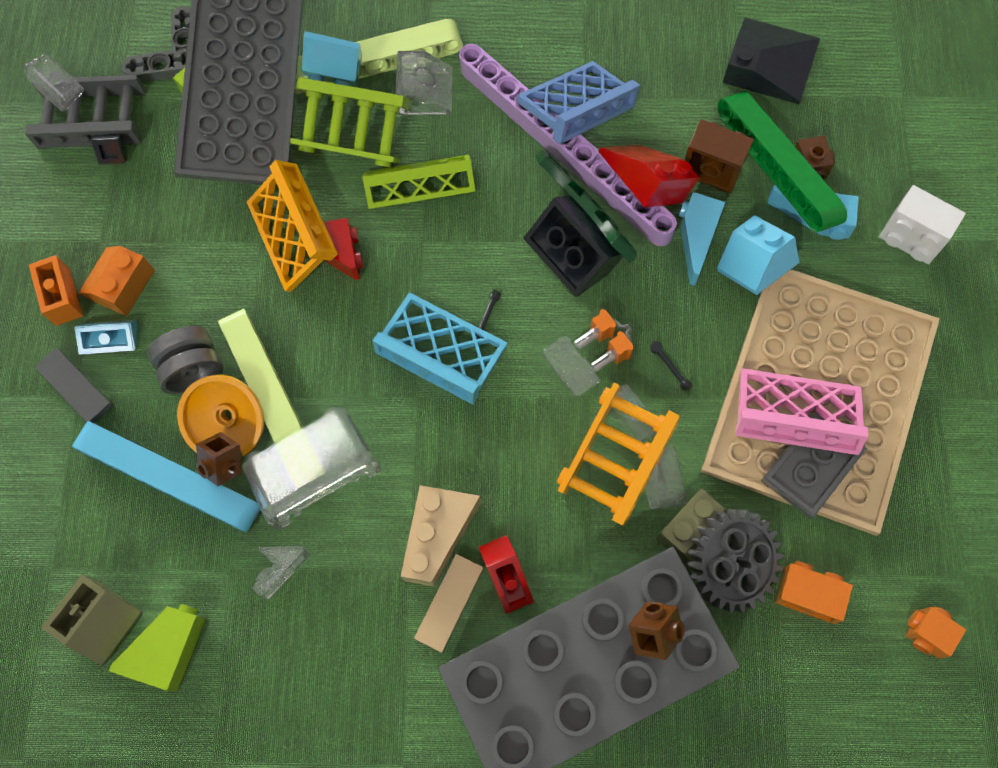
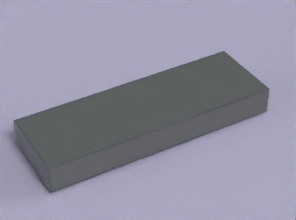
(73, 386)

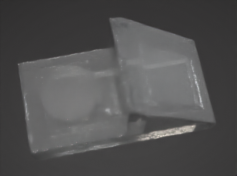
(285, 561)

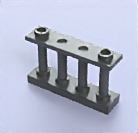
(80, 134)

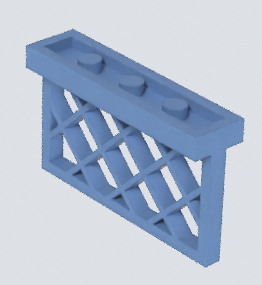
(589, 111)

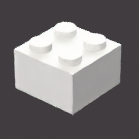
(921, 225)

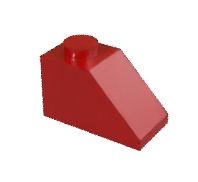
(506, 574)

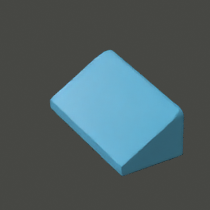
(106, 336)

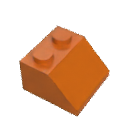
(117, 279)

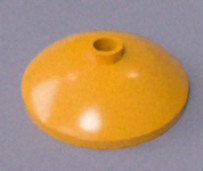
(204, 408)

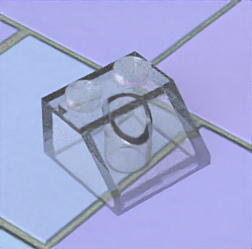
(425, 82)

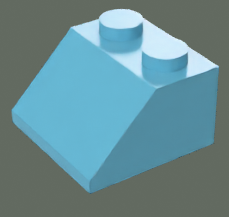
(331, 59)
(758, 255)

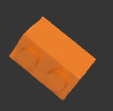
(55, 290)
(813, 592)

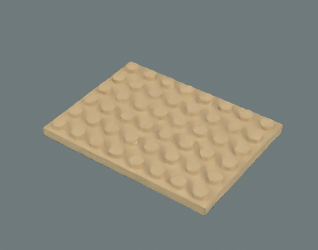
(836, 337)

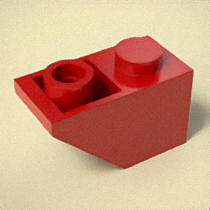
(344, 241)

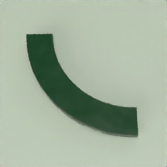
(590, 206)

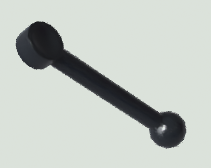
(494, 297)
(656, 348)

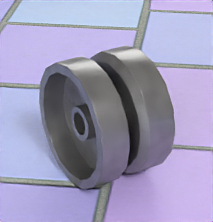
(183, 358)

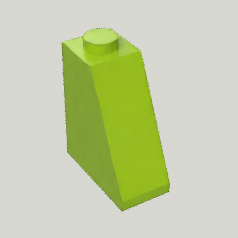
(162, 649)

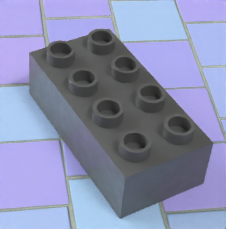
(575, 672)

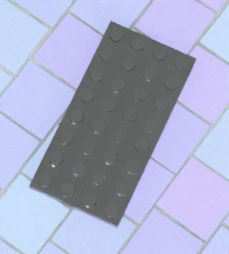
(238, 89)

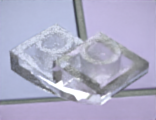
(570, 366)

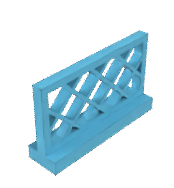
(432, 369)

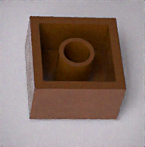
(718, 155)

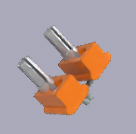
(618, 348)

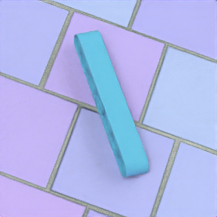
(167, 476)

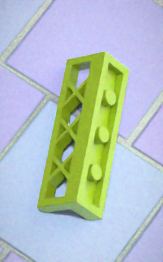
(417, 171)

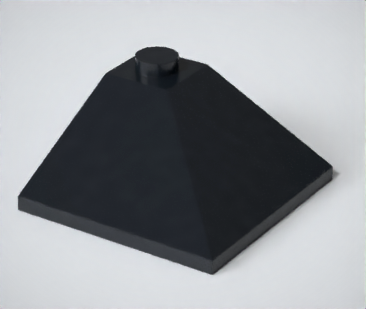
(771, 60)

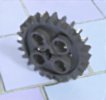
(735, 560)

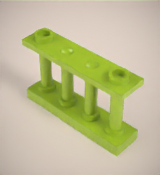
(340, 96)

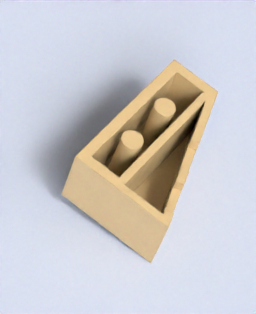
(435, 532)

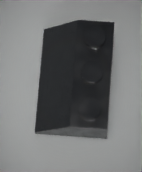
(572, 245)

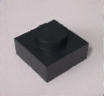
(109, 149)

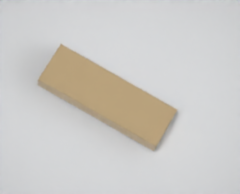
(449, 603)

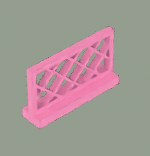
(800, 428)

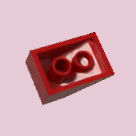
(651, 174)

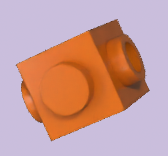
(934, 632)

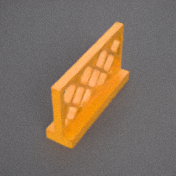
(302, 215)

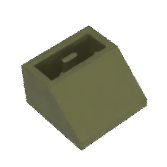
(92, 619)

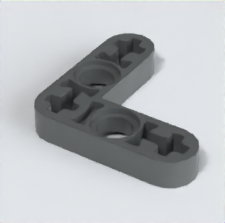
(177, 54)

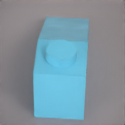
(697, 230)
(838, 232)

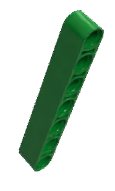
(783, 163)

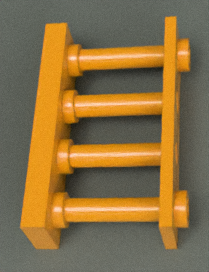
(648, 452)

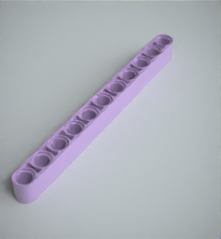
(479, 65)

